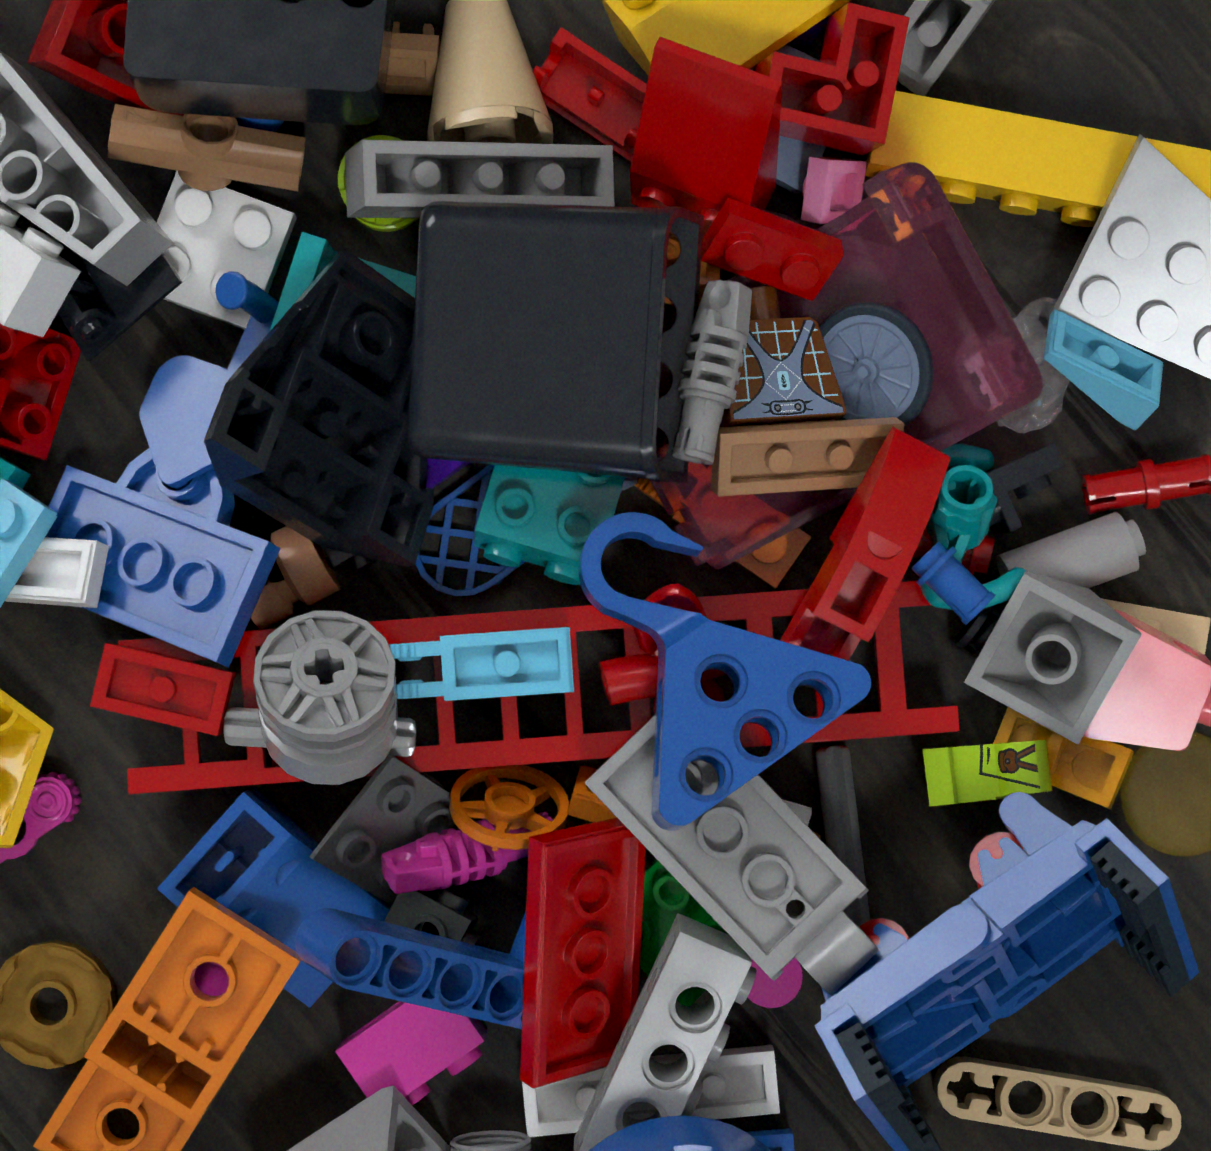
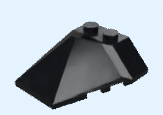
(322, 419)

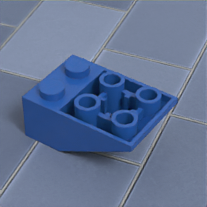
(263, 872)

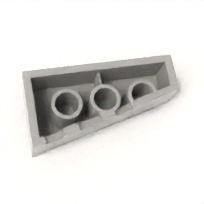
(66, 185)

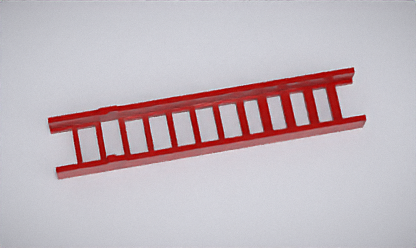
(755, 608)

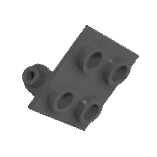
(386, 814)

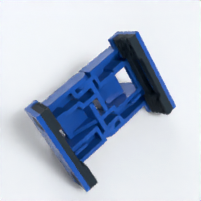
(1040, 911)

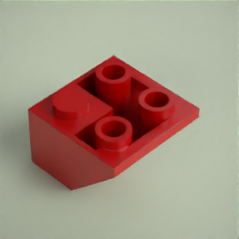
(33, 388)

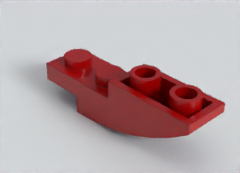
(870, 548)

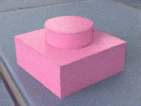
(831, 188)

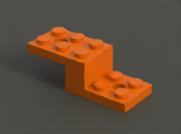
(169, 1041)

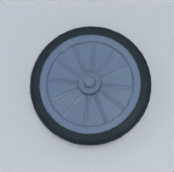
(879, 361)

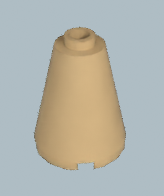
(485, 80)

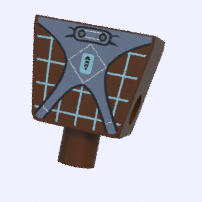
(783, 370)

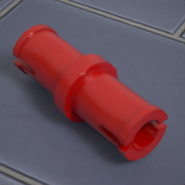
(1147, 484)

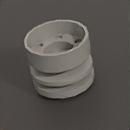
(333, 728)

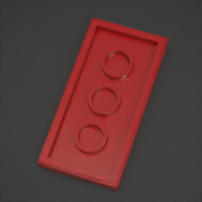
(580, 948)

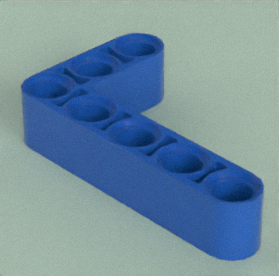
(415, 965)

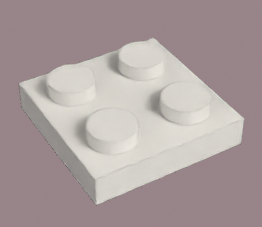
(219, 235)

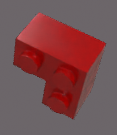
(851, 90)

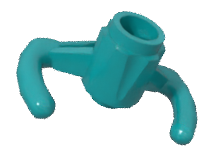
(964, 516)

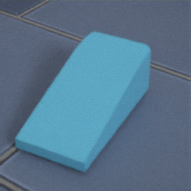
(1105, 369)

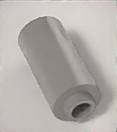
(1083, 553)

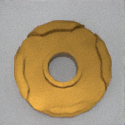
(88, 995)

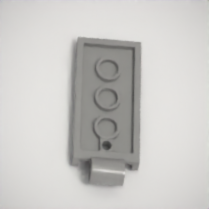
(746, 866)

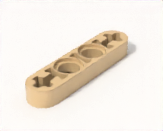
(1054, 1112)

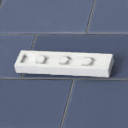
(733, 1086)

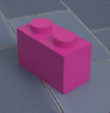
(409, 1048)

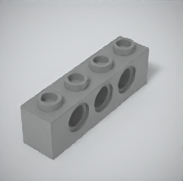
(406, 176)
(689, 958)

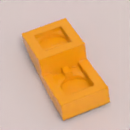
(1085, 770)

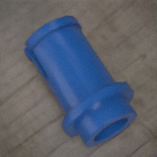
(952, 582)

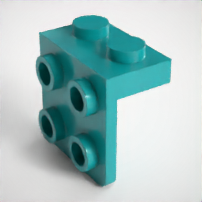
(543, 517)

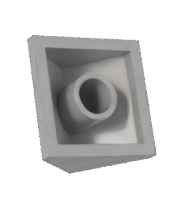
(1054, 654)

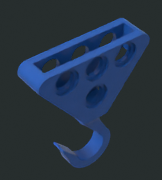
(759, 667)

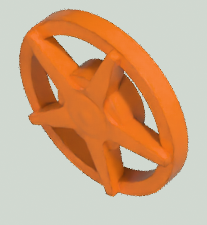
(507, 805)

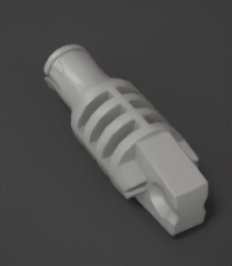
(712, 367)

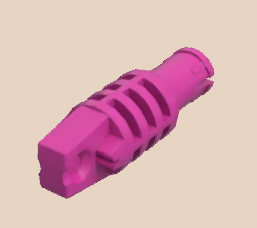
(446, 859)

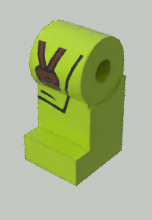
(986, 771)

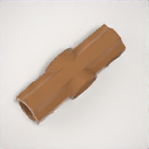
(206, 149)

